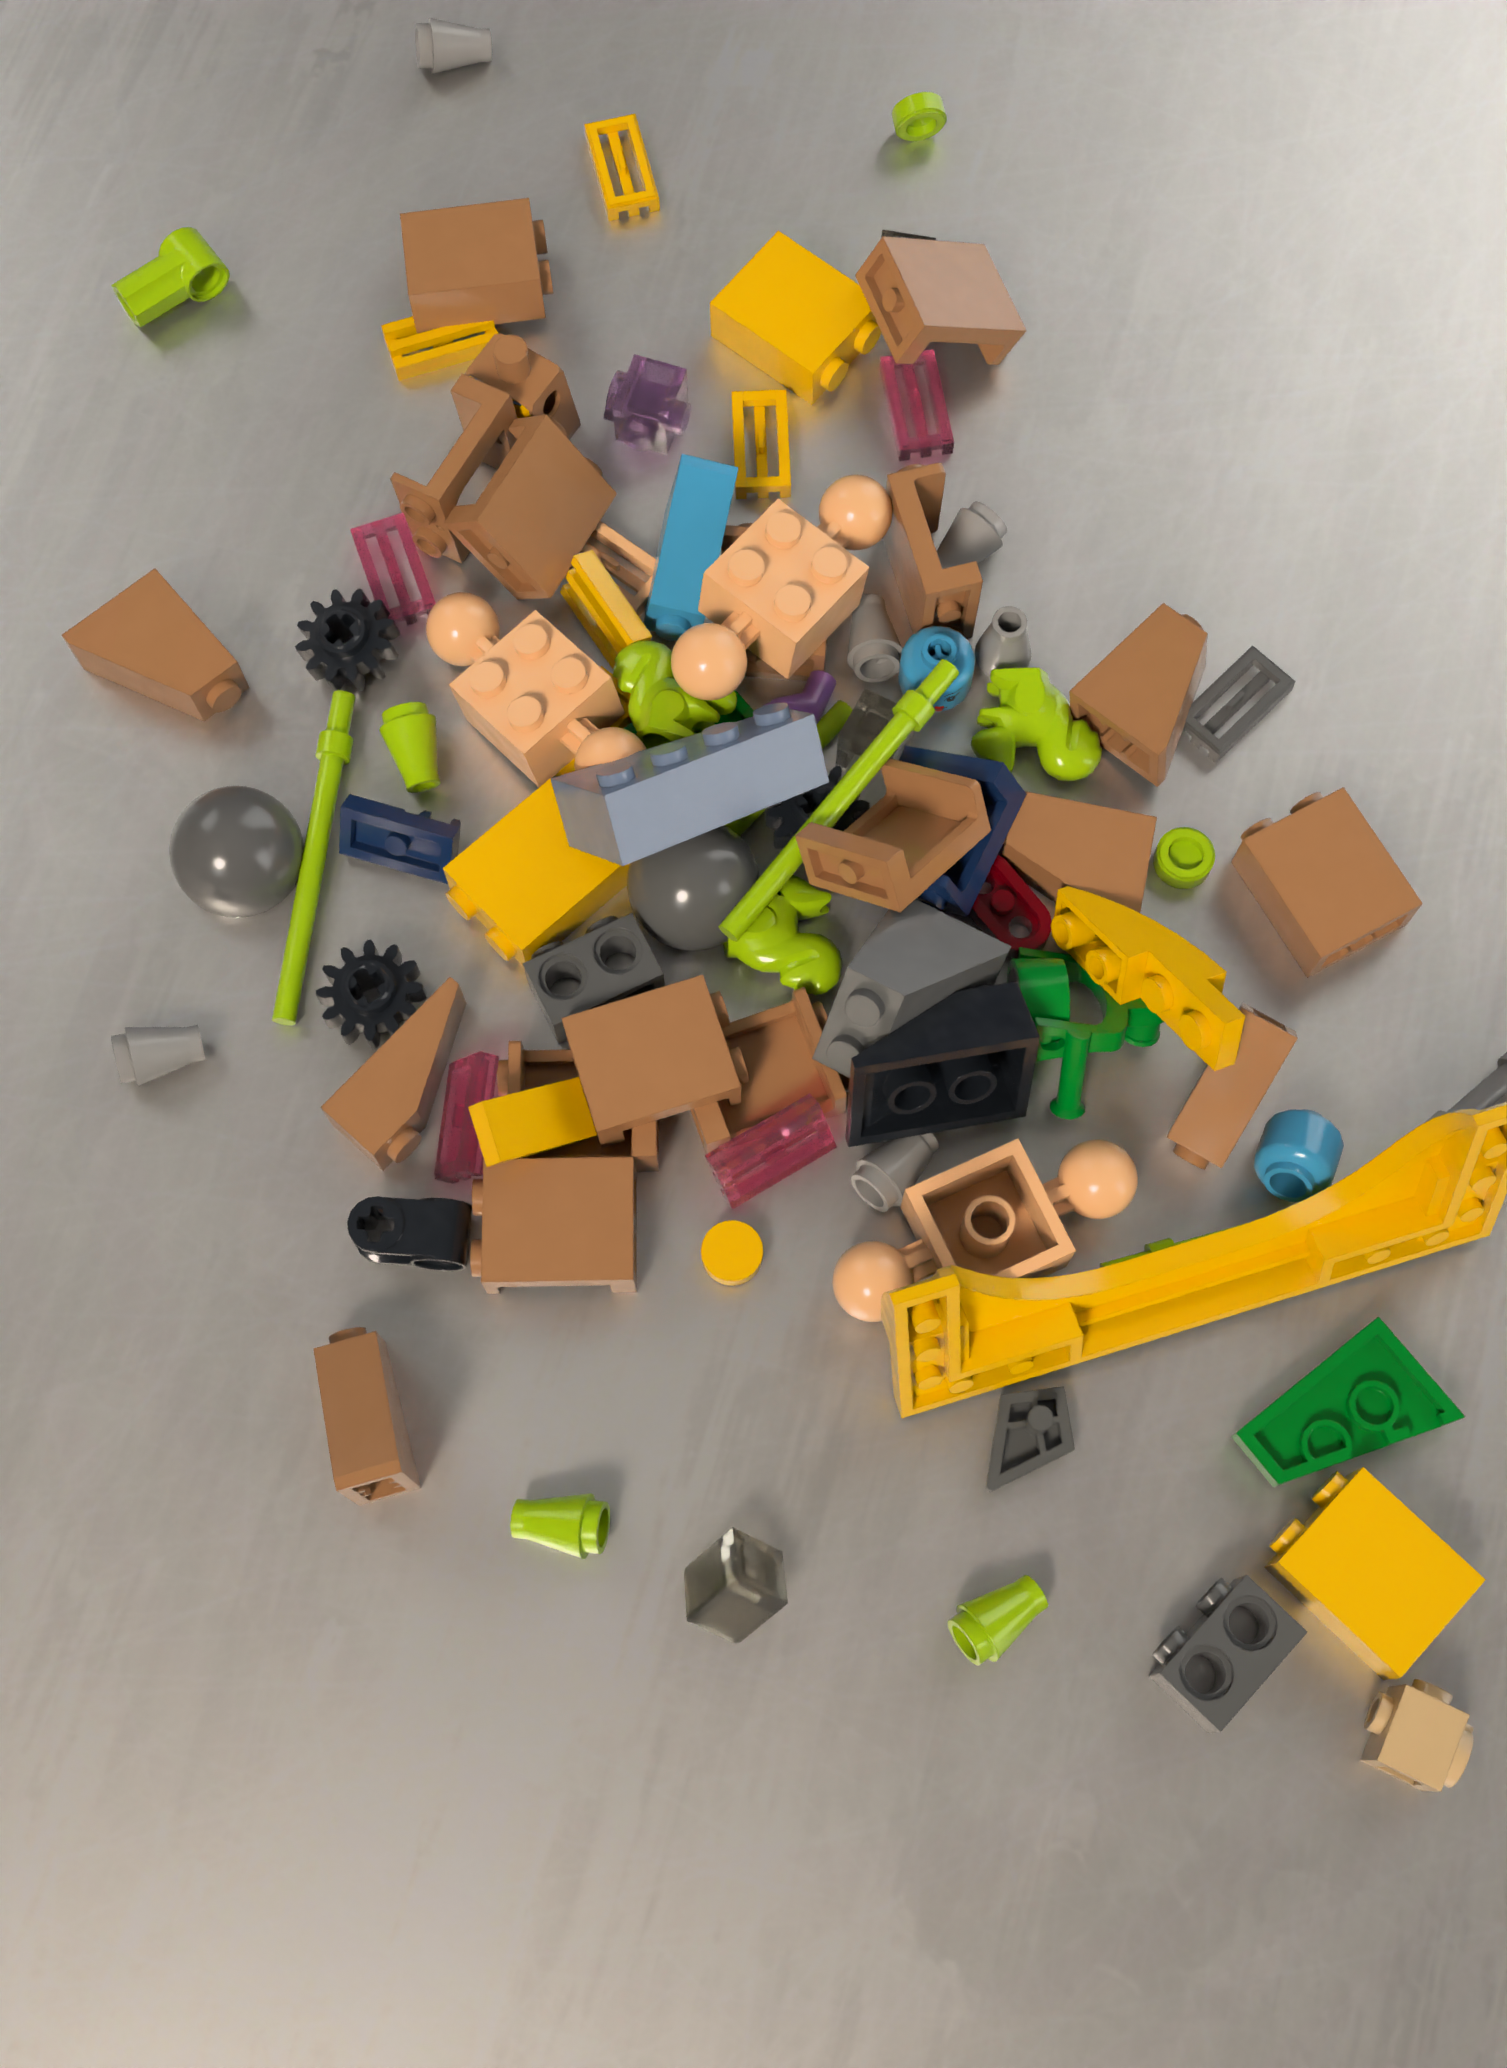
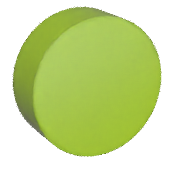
(919, 116)
(1184, 858)

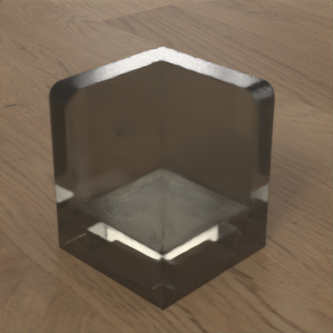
(863, 725)
(735, 1586)

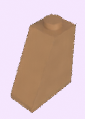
(158, 649)
(1145, 691)
(1081, 847)
(1229, 1097)
(364, 1418)

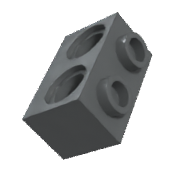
(585, 962)
(1237, 1665)

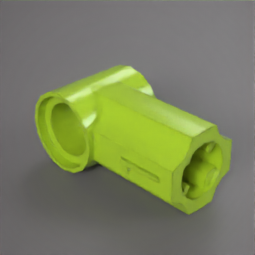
(181, 271)

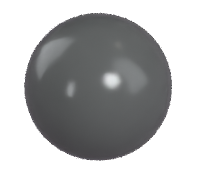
(236, 851)
(692, 888)

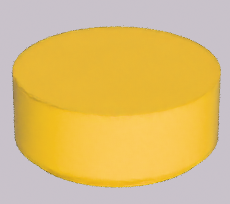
(732, 1252)

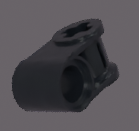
(423, 1233)

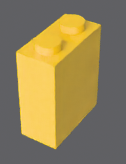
(794, 318)
(529, 880)
(1372, 1572)

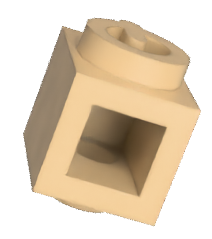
(1418, 1736)

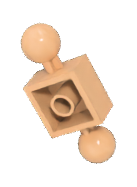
(782, 588)
(529, 690)
(989, 1220)

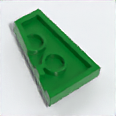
(1346, 1408)

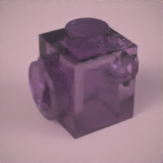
(648, 404)

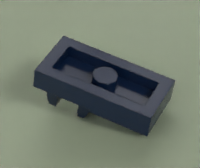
(397, 838)

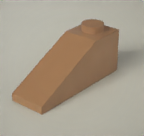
(395, 1089)

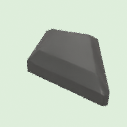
(1028, 1434)

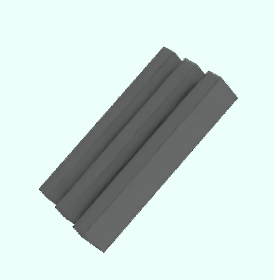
(1204, 735)

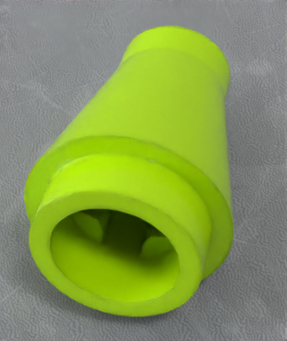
(413, 744)
(563, 1523)
(996, 1619)

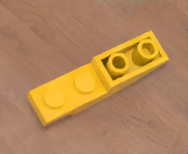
(1148, 961)

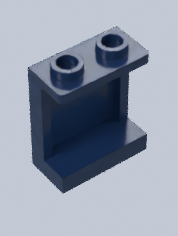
(1002, 797)

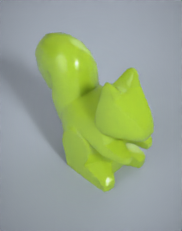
(656, 702)
(1035, 716)
(777, 946)

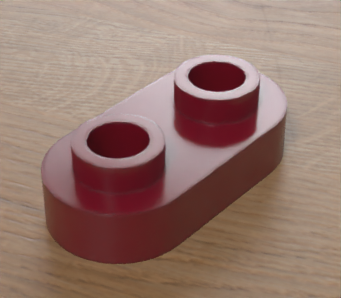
(1011, 904)

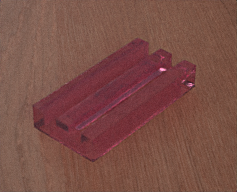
(923, 441)
(407, 610)
(768, 1144)
(458, 1148)

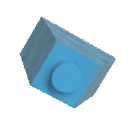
(688, 544)

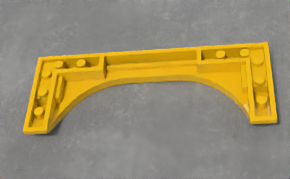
(986, 1331)

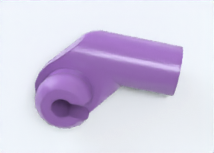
(814, 695)

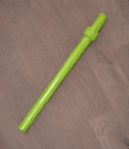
(910, 715)
(333, 751)

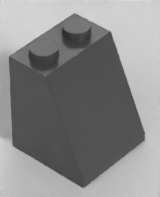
(902, 972)

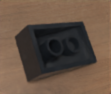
(946, 1068)

